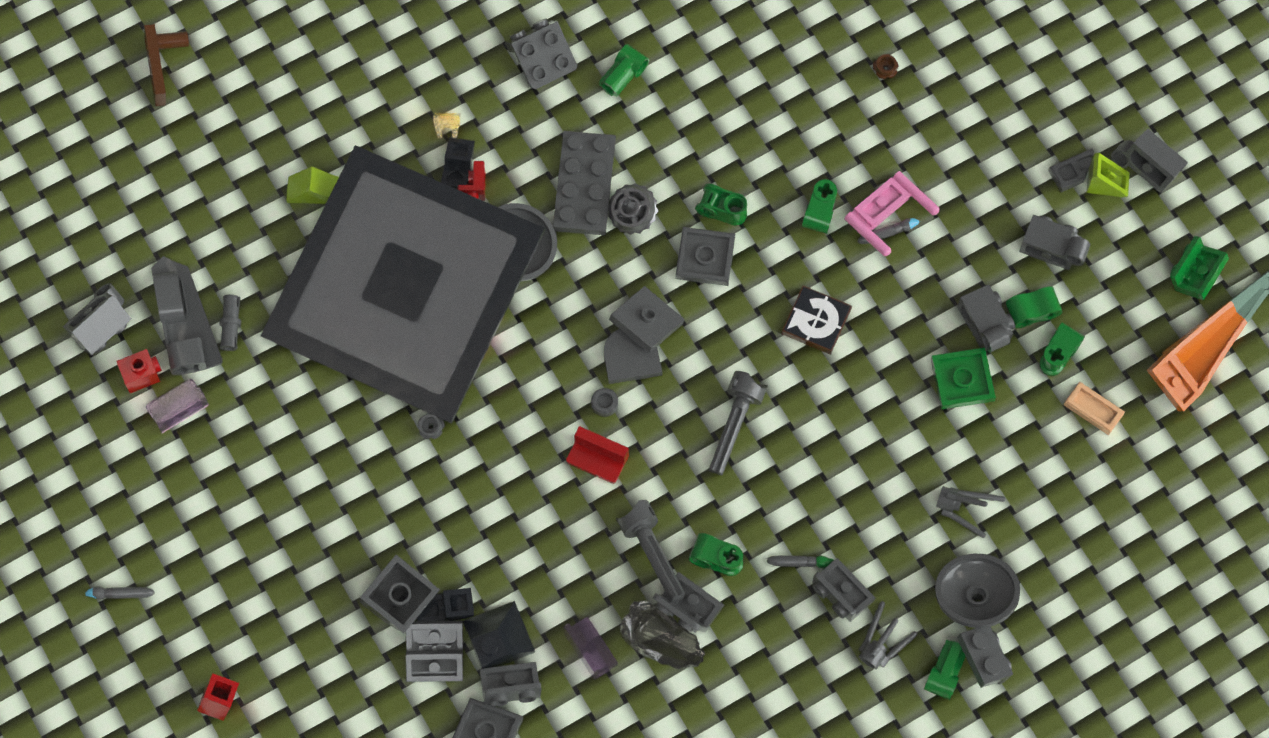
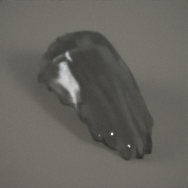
(660, 637)

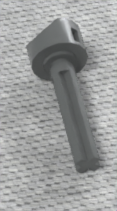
(745, 393)
(639, 524)

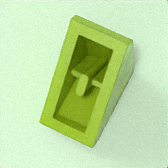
(1107, 177)
(310, 186)

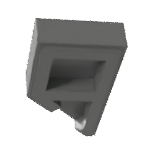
(1071, 171)

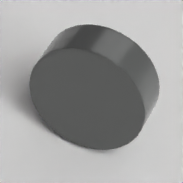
(604, 402)

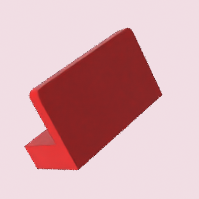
(597, 455)

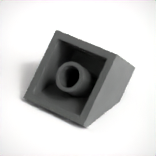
(398, 594)

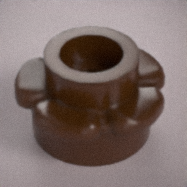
(890, 62)

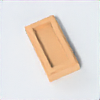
(1094, 408)

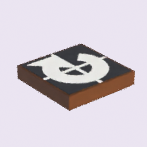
(816, 320)

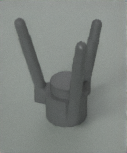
(951, 499)
(874, 653)

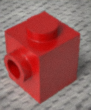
(139, 370)
(218, 697)

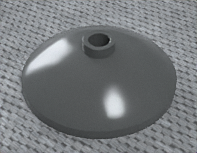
(547, 246)
(977, 578)

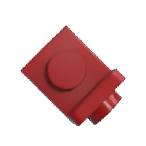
(476, 181)

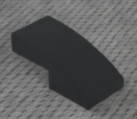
(457, 162)
(449, 606)

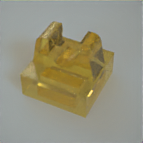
(447, 120)

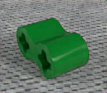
(1034, 307)

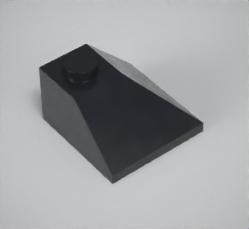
(499, 636)

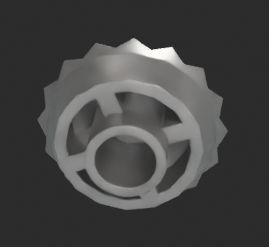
(632, 208)

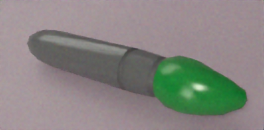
(800, 561)

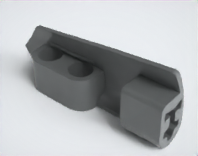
(184, 321)

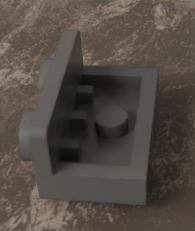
(842, 590)
(985, 656)
(510, 684)

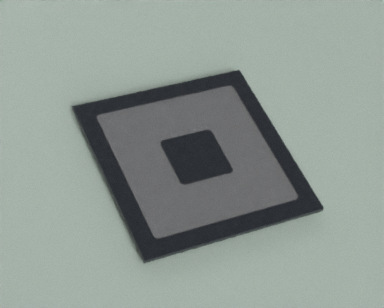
(403, 283)

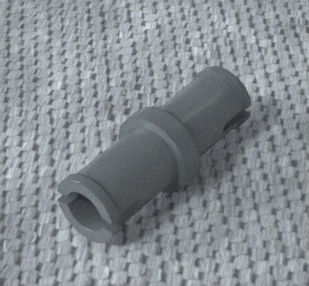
(230, 322)

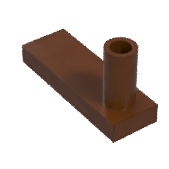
(154, 43)

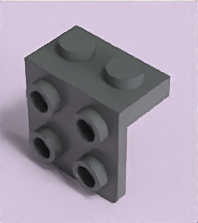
(542, 53)
(695, 609)

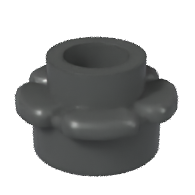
(425, 431)

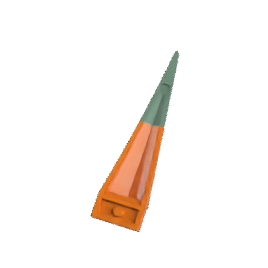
(1194, 358)

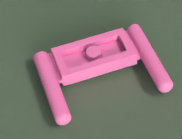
(882, 204)

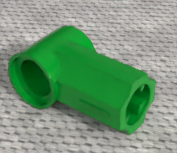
(627, 64)
(944, 675)

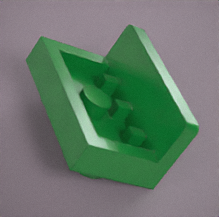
(1197, 269)

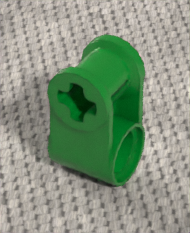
(718, 201)
(819, 210)
(1061, 347)
(712, 554)

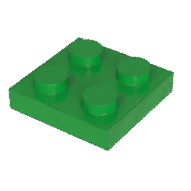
(963, 378)

